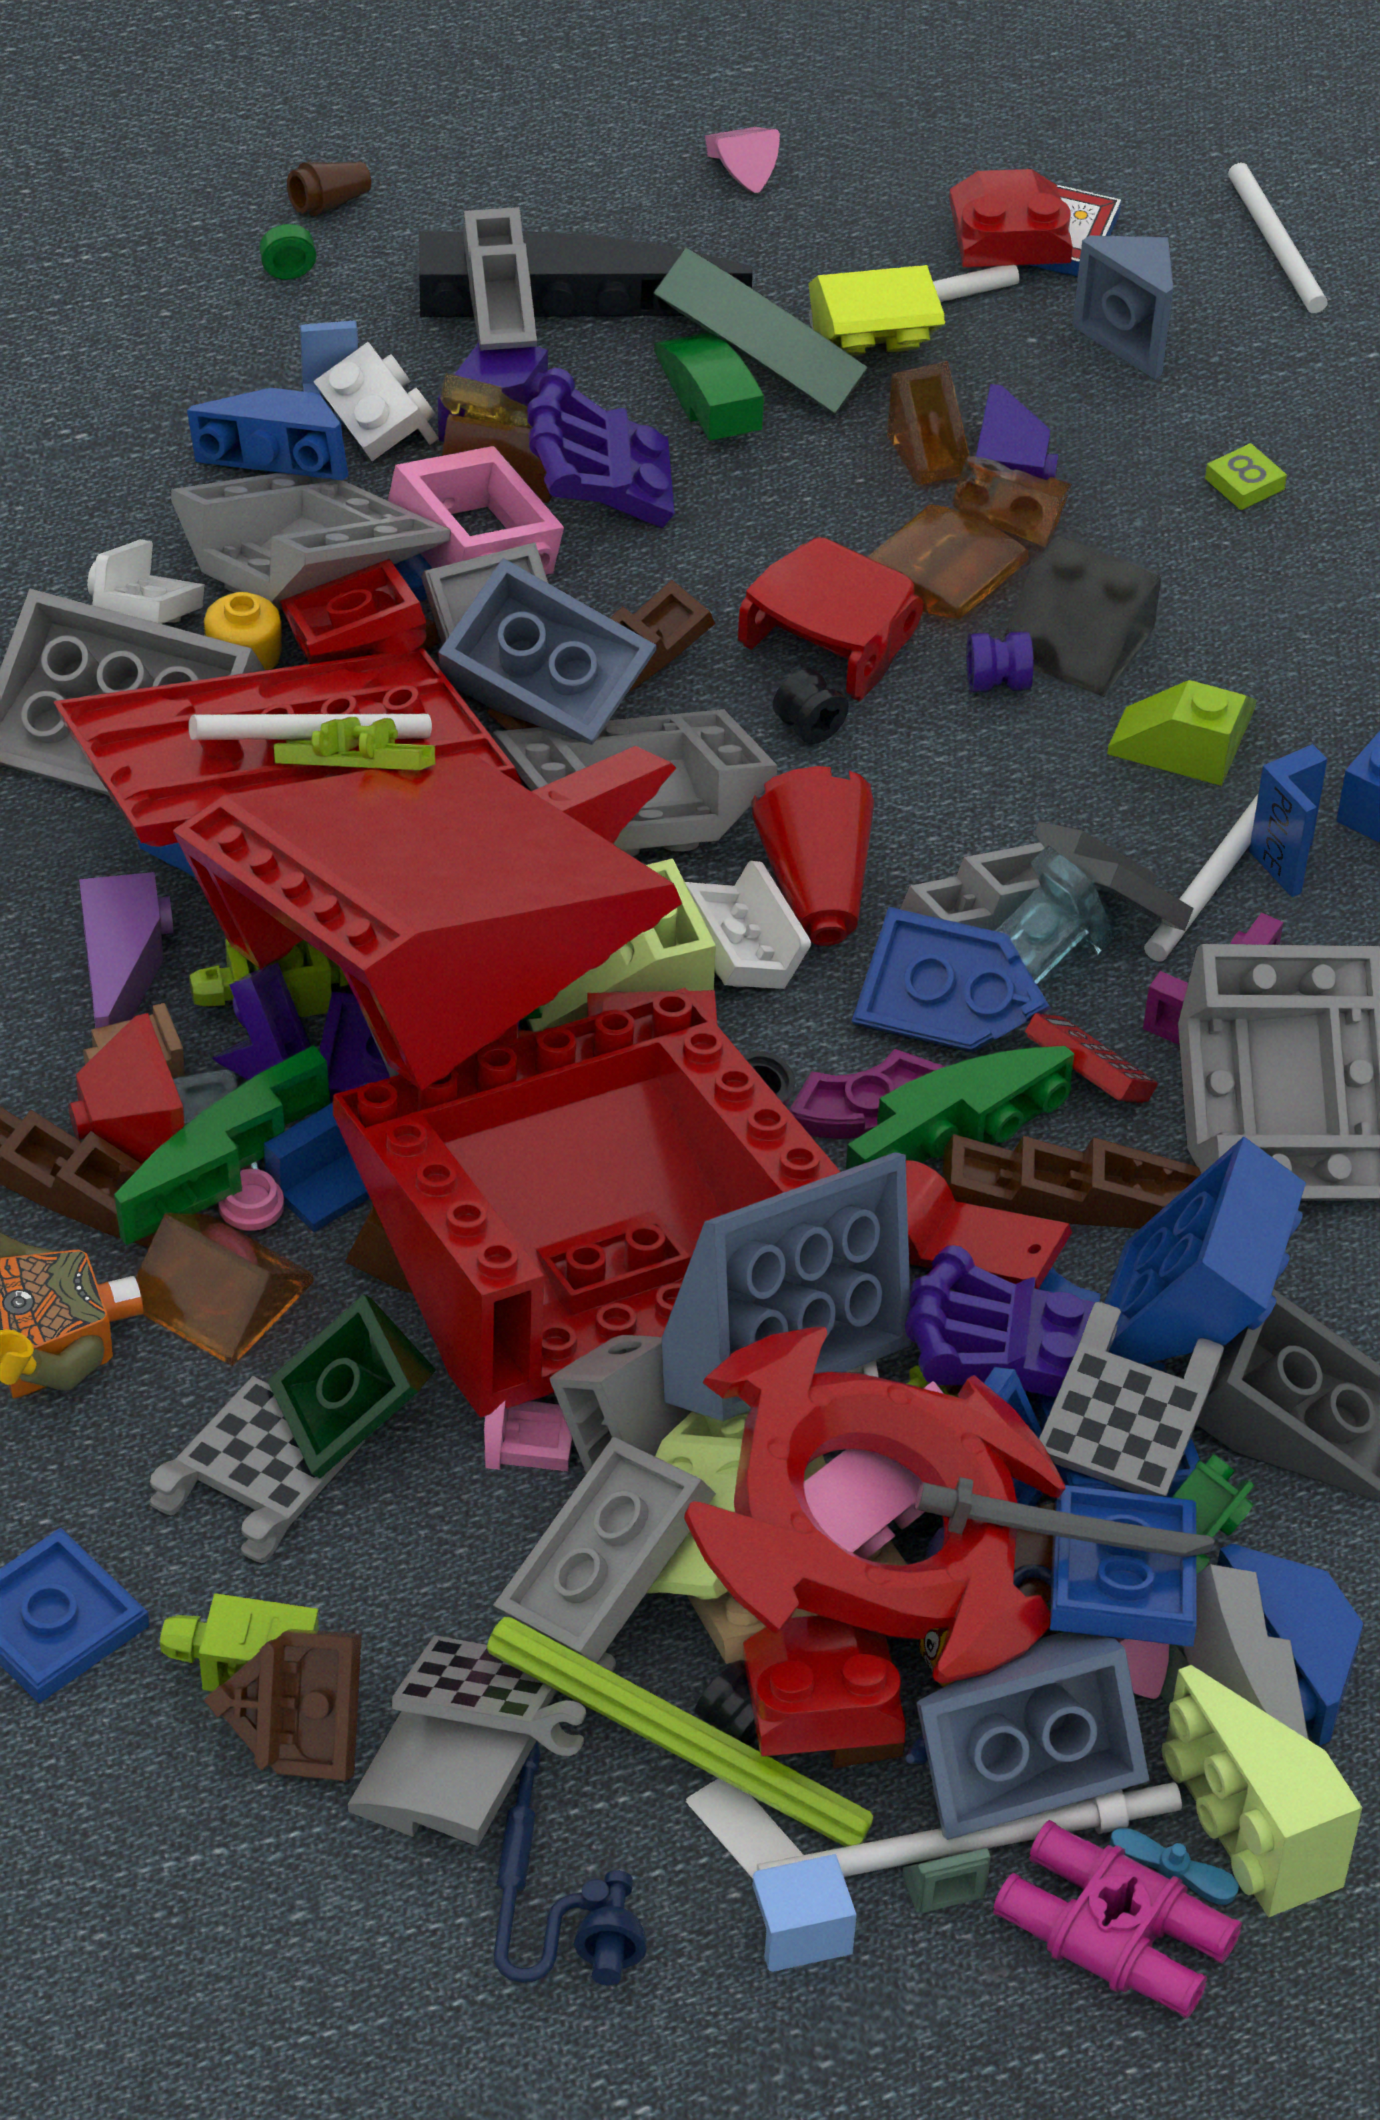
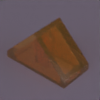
(927, 423)

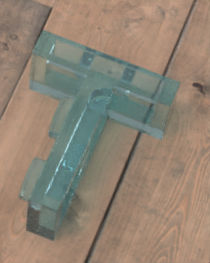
(1057, 915)

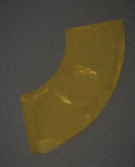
(482, 401)

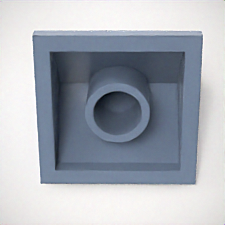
(1126, 297)

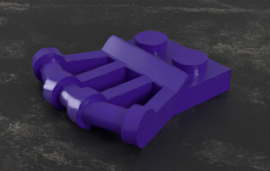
(599, 452)
(992, 1325)

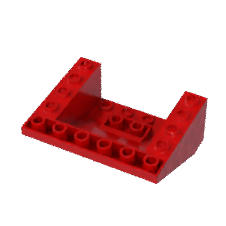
(432, 892)
(567, 1183)

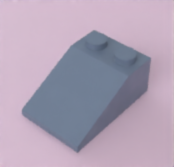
(542, 655)
(1033, 1734)

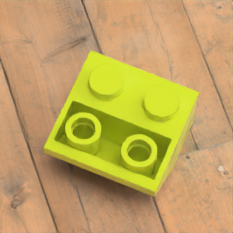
(876, 308)

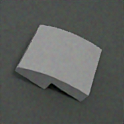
(440, 1776)

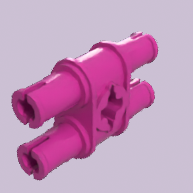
(1123, 1948)

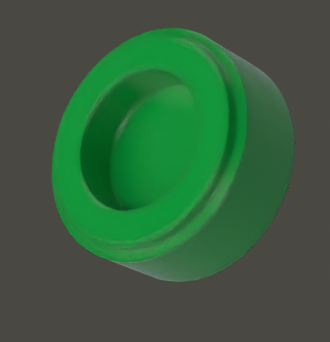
(287, 251)

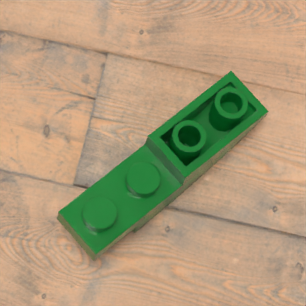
(973, 1099)

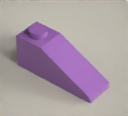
(122, 941)

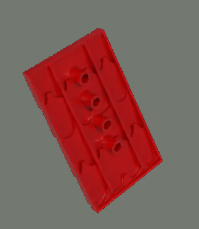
(164, 778)

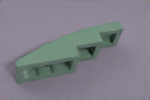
(761, 331)

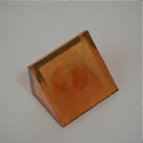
(216, 1284)

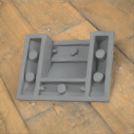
(295, 532)
(706, 794)
(1288, 1057)

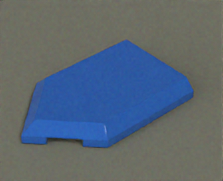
(945, 983)

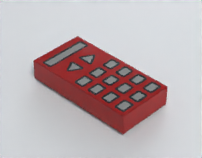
(1093, 1058)

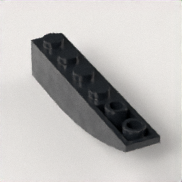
(567, 275)

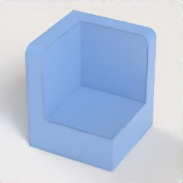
(805, 1912)

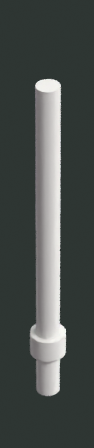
(1102, 1812)

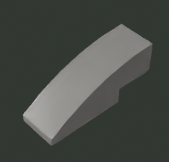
(499, 278)
(983, 891)
(1235, 1646)

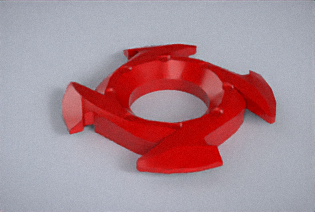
(781, 1558)

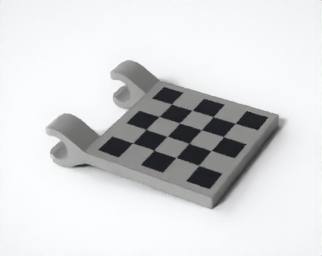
(1125, 1417)
(252, 1459)
(473, 1687)

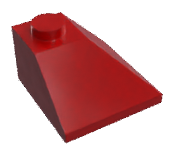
(128, 1093)

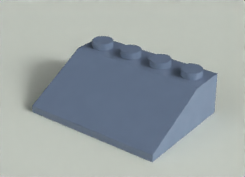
(792, 1263)

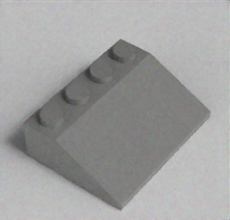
(82, 651)

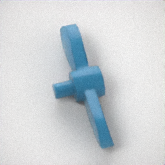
(1204, 1879)

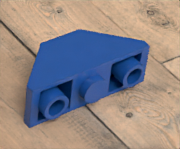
(270, 433)
(1322, 1625)

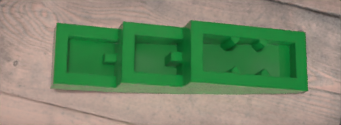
(206, 1155)

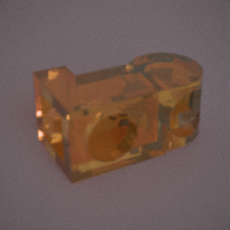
(1011, 499)

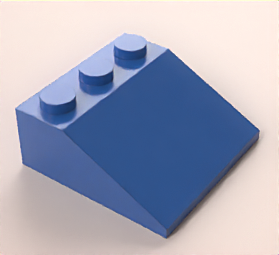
(1207, 1258)

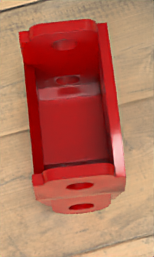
(837, 604)

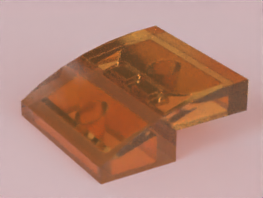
(951, 559)

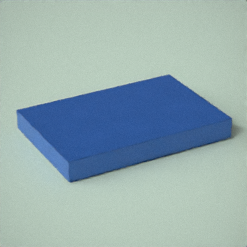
(1124, 1589)

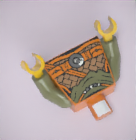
(56, 1316)

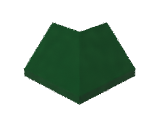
(347, 1383)

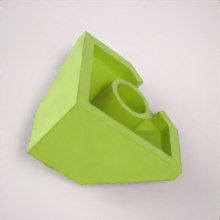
(1185, 730)

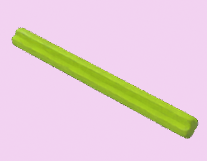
(680, 1732)

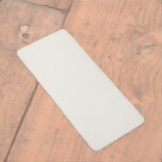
(741, 1825)

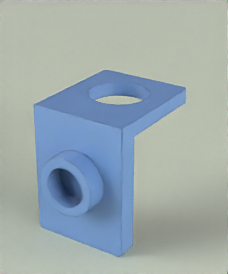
(323, 348)

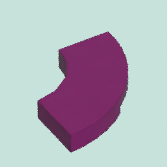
(850, 1103)

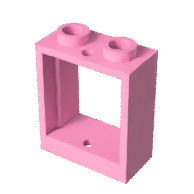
(471, 482)

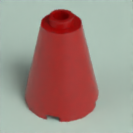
(818, 846)

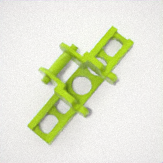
(375, 743)

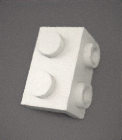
(373, 403)
(123, 584)
(752, 929)

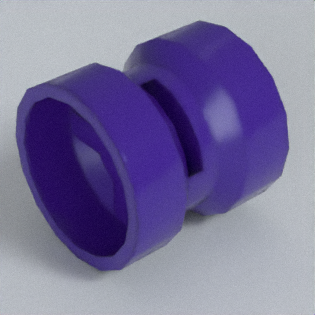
(994, 662)

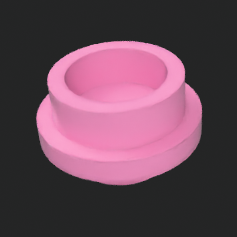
(256, 1205)

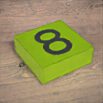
(1245, 476)

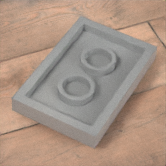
(603, 1549)

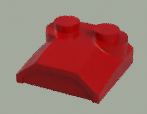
(1010, 219)
(357, 616)
(822, 1687)

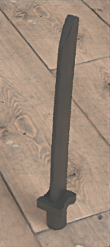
(961, 1505)

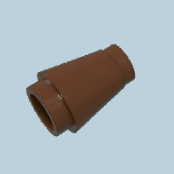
(324, 185)

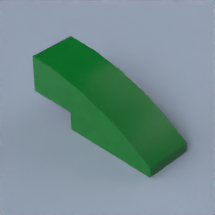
(712, 384)

